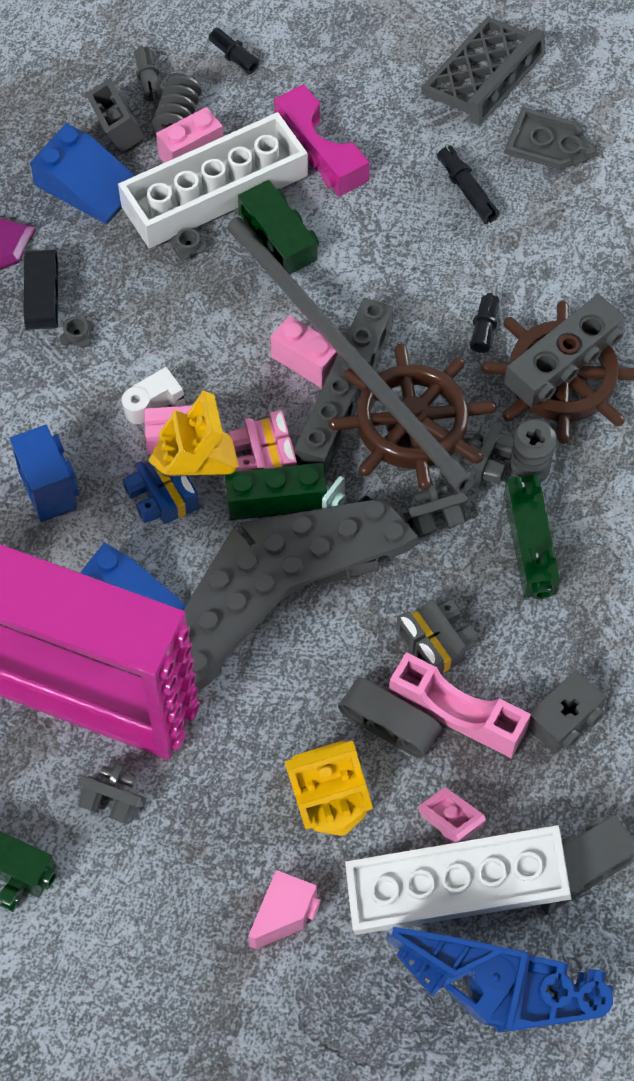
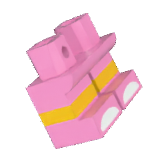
(267, 443)

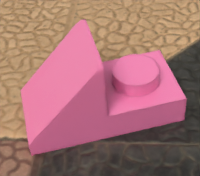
(452, 816)

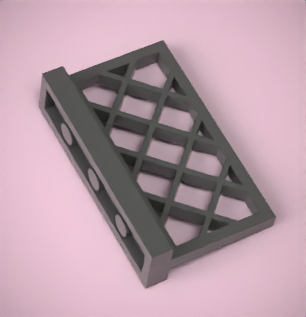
(503, 76)

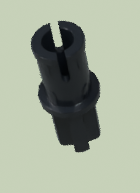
(234, 51)
(484, 323)

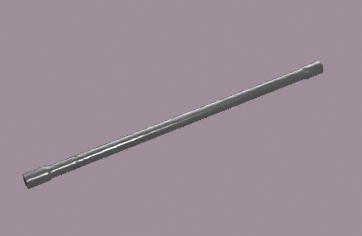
(448, 466)

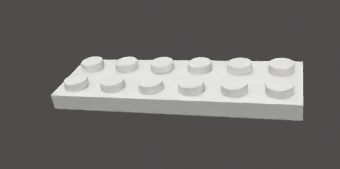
(457, 880)

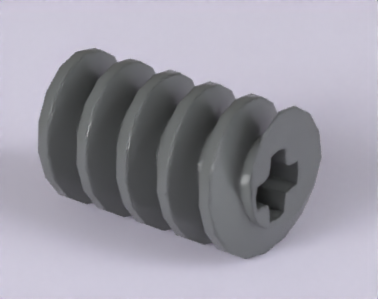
(177, 101)
(532, 449)

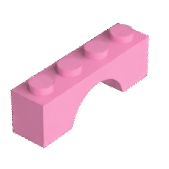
(488, 722)

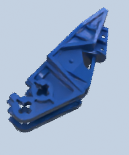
(502, 983)

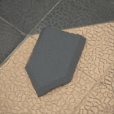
(548, 140)

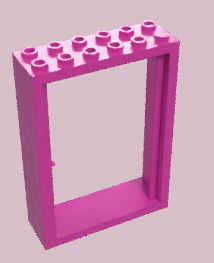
(108, 627)

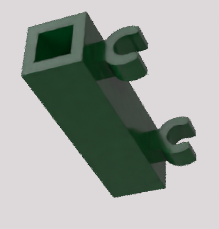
(531, 537)
(23, 870)

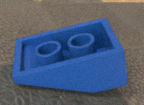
(80, 173)
(122, 571)

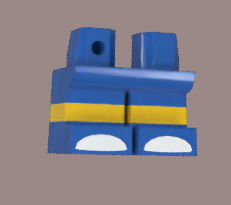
(167, 495)

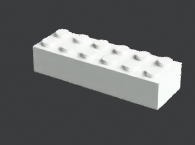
(210, 178)

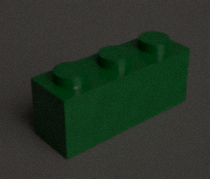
(278, 226)
(275, 491)

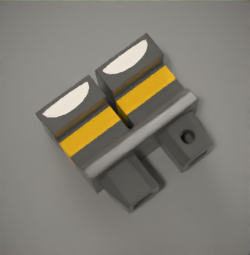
(432, 636)

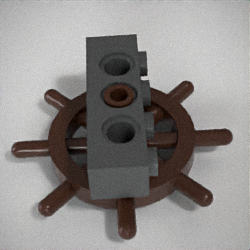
(555, 357)

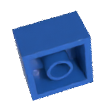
(45, 472)

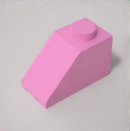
(284, 909)

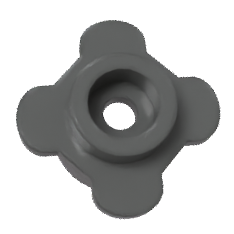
(188, 236)
(74, 325)

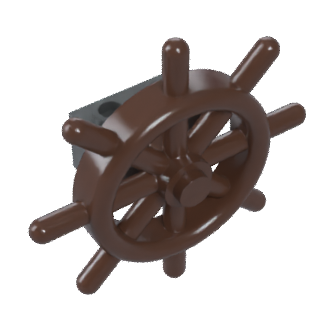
(398, 446)

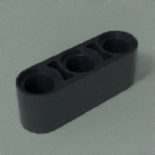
(40, 289)

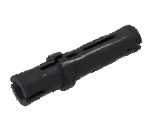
(461, 175)

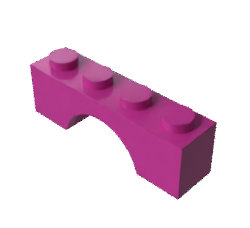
(340, 165)

